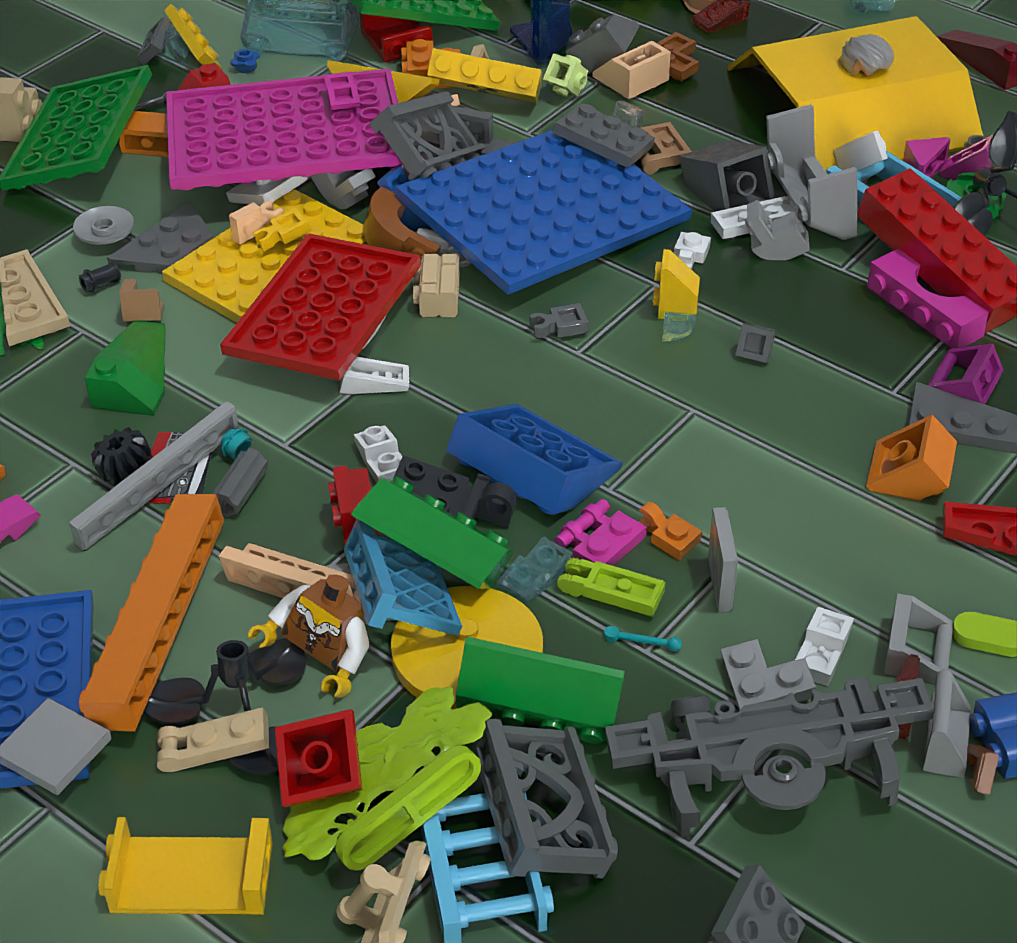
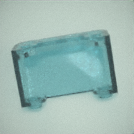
(300, 27)

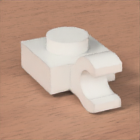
(692, 248)

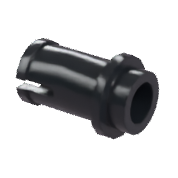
(99, 277)

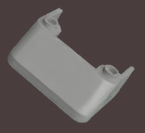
(820, 198)

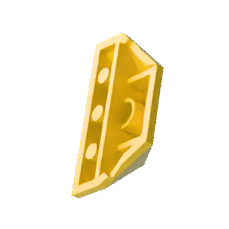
(406, 85)

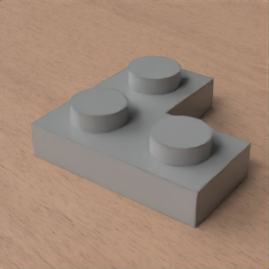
(758, 684)

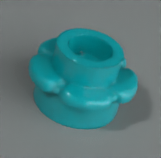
(234, 442)

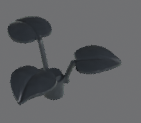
(988, 180)
(179, 699)

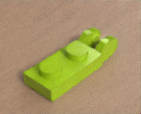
(612, 585)

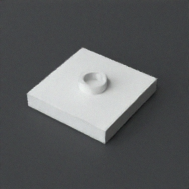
(263, 190)

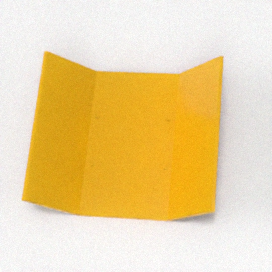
(916, 98)

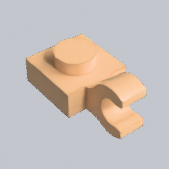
(250, 219)

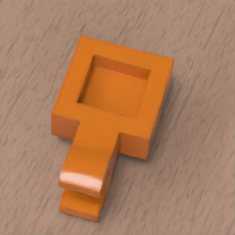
(671, 534)

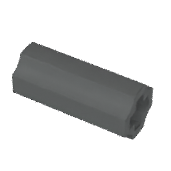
(240, 481)

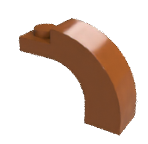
(385, 230)

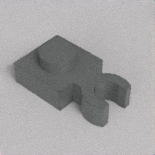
(563, 320)

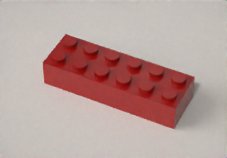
(949, 248)

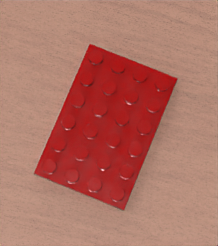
(321, 306)

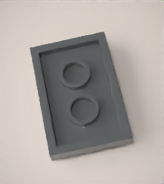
(604, 135)

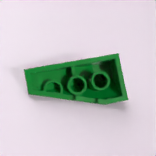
(130, 371)

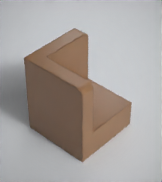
(140, 303)

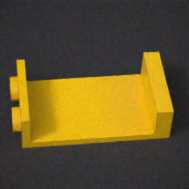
(187, 872)

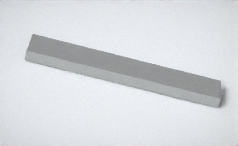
(152, 477)

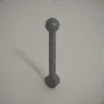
(151, 102)

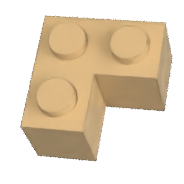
(17, 108)

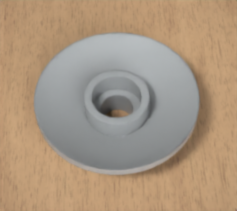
(103, 225)

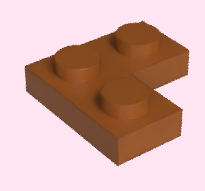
(680, 64)

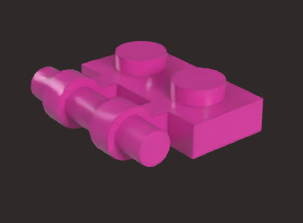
(611, 537)

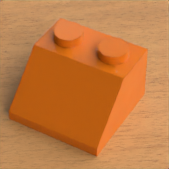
(913, 461)

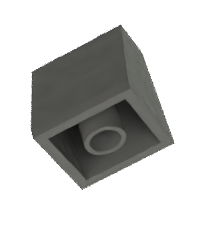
(728, 174)

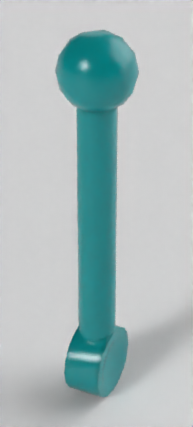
(612, 634)

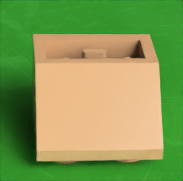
(636, 70)

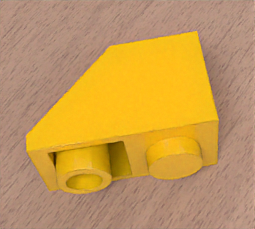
(677, 287)

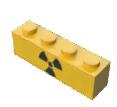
(485, 75)

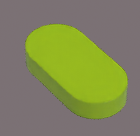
(986, 633)

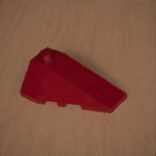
(986, 54)

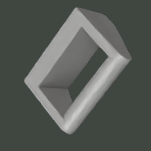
(918, 615)
(949, 728)

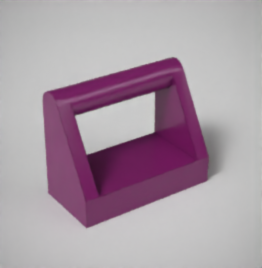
(979, 379)

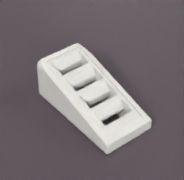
(374, 377)

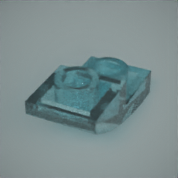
(537, 571)

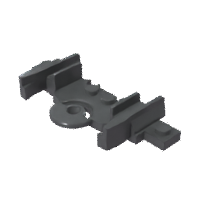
(728, 745)

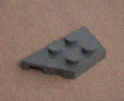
(165, 241)

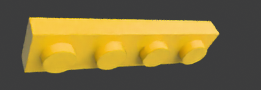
(191, 35)

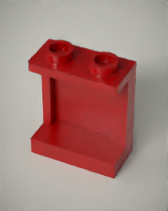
(391, 34)

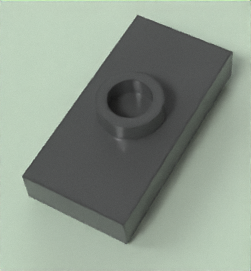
(154, 41)

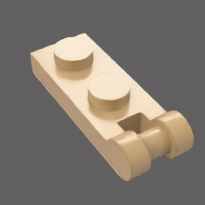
(212, 740)

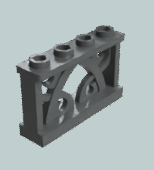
(409, 146)
(521, 840)

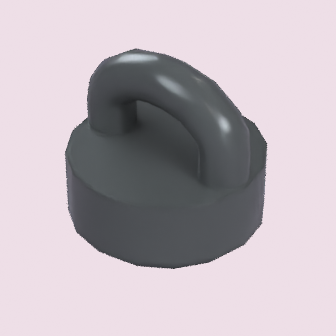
(689, 705)

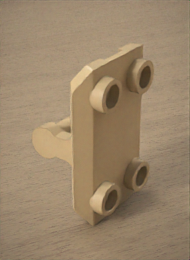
(393, 893)

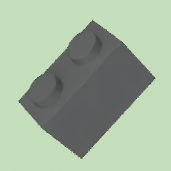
(602, 41)

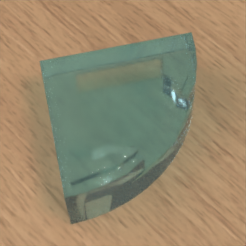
(176, 45)
(677, 326)

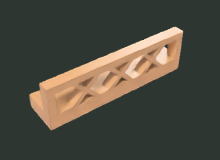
(274, 571)

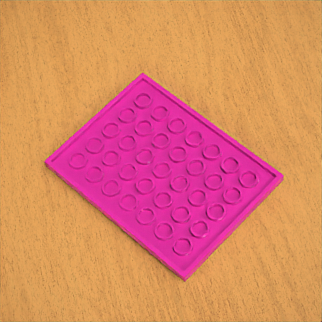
(275, 131)

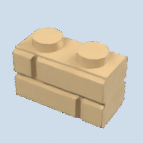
(438, 285)

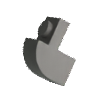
(343, 188)
(777, 238)

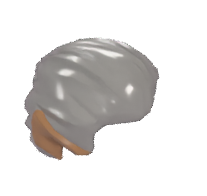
(866, 54)

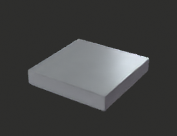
(722, 559)
(53, 746)

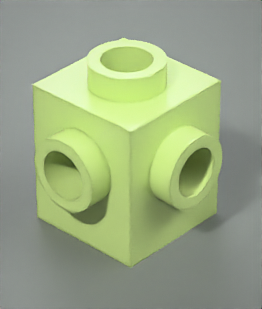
(566, 75)

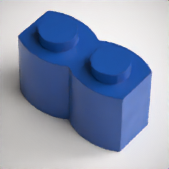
(996, 725)

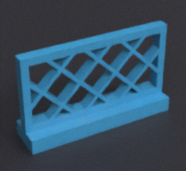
(393, 575)

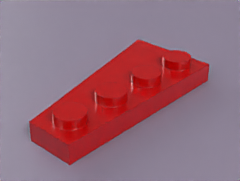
(981, 525)

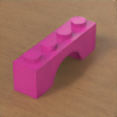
(950, 319)

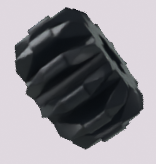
(120, 454)

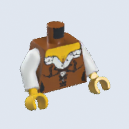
(323, 624)

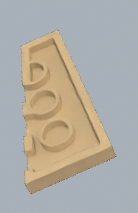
(28, 300)

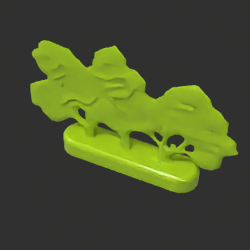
(388, 764)

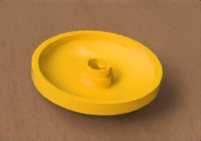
(434, 658)

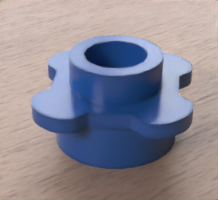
(245, 60)

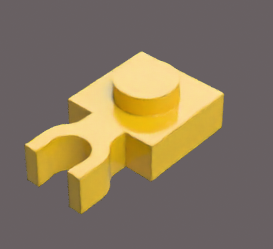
(284, 227)

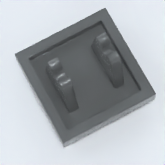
(757, 913)

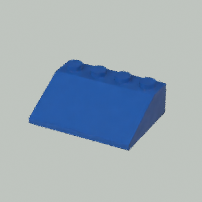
(531, 456)

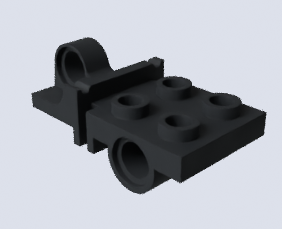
(484, 500)

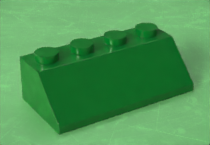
(435, 533)
(539, 688)

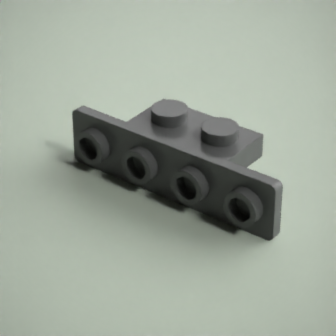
(480, 126)

